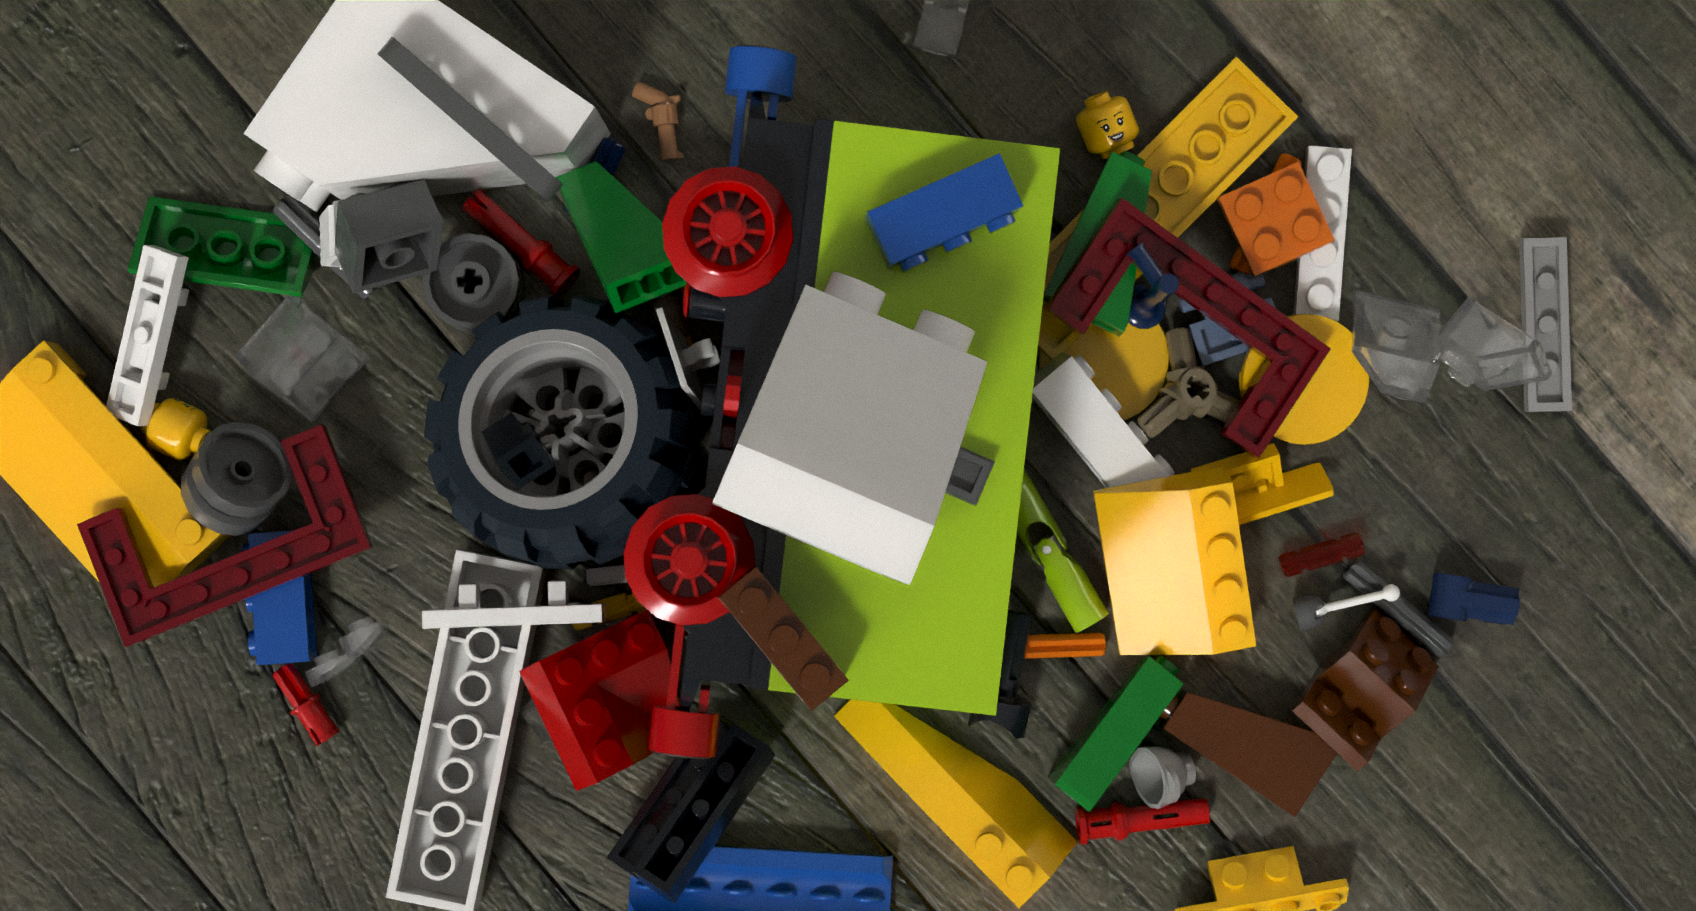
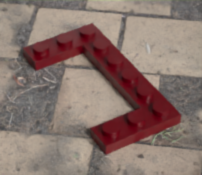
(1289, 349)
(149, 611)

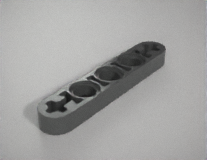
(470, 119)

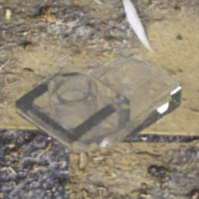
(357, 644)

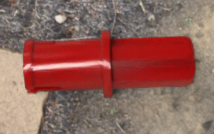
(305, 704)

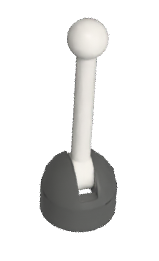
(1312, 610)

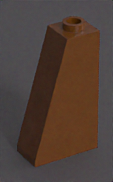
(1260, 751)

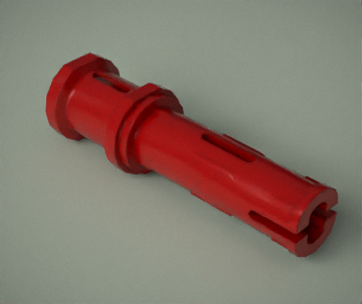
(535, 255)
(1137, 819)

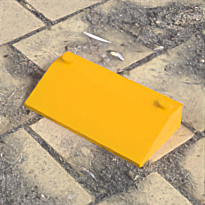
(80, 461)

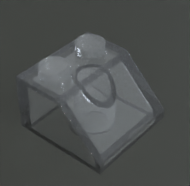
(1490, 350)

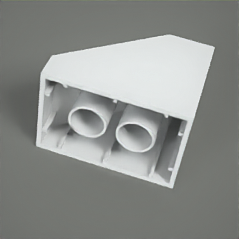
(358, 126)
(856, 429)

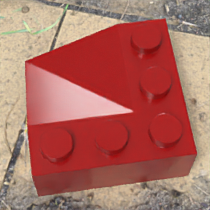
(602, 697)

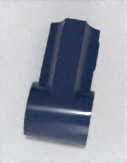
(1462, 598)

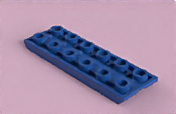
(778, 881)

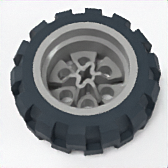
(530, 362)

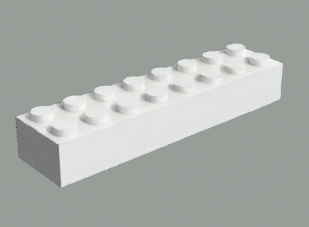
(465, 741)

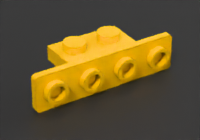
(1265, 490)
(1268, 883)

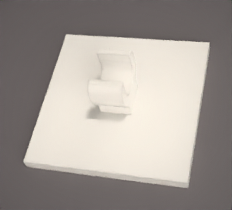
(688, 359)

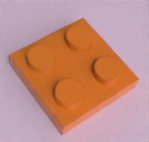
(1275, 219)

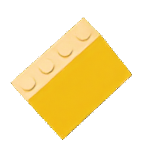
(1175, 565)

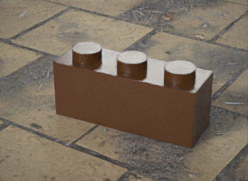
(782, 637)

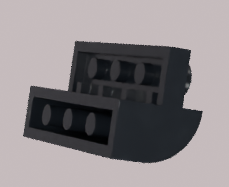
(690, 812)

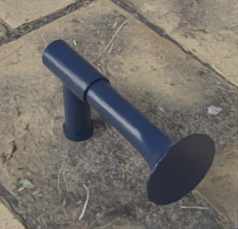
(1149, 301)

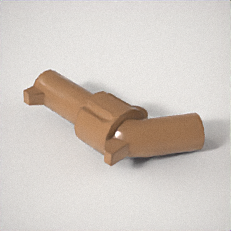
(664, 117)

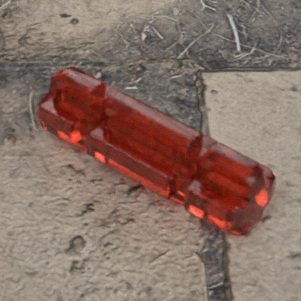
(1321, 554)

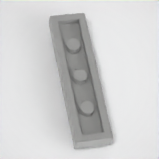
(1547, 319)

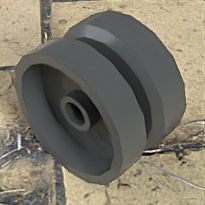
(469, 258)
(236, 478)

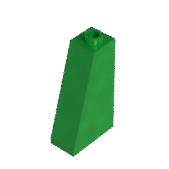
(1120, 178)
(618, 237)
(1116, 731)

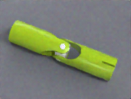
(1062, 572)

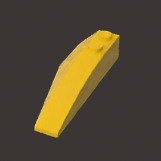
(966, 796)

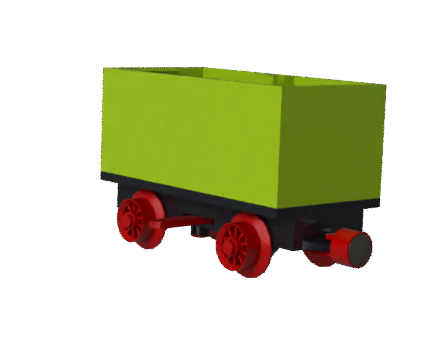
(747, 250)

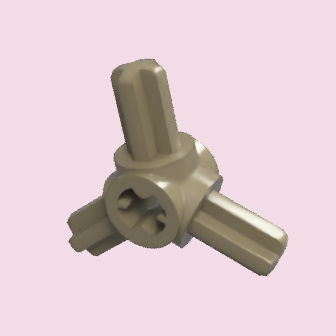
(1174, 398)

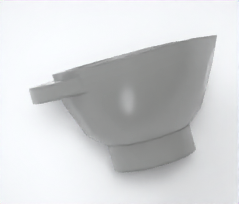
(1161, 774)

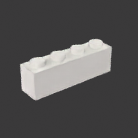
(1092, 424)

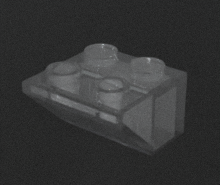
(301, 357)

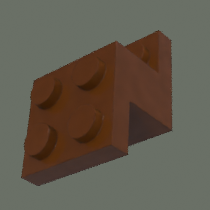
(1366, 688)

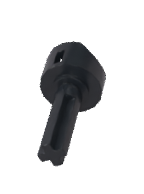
(1011, 708)

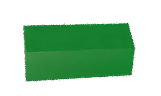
(227, 246)

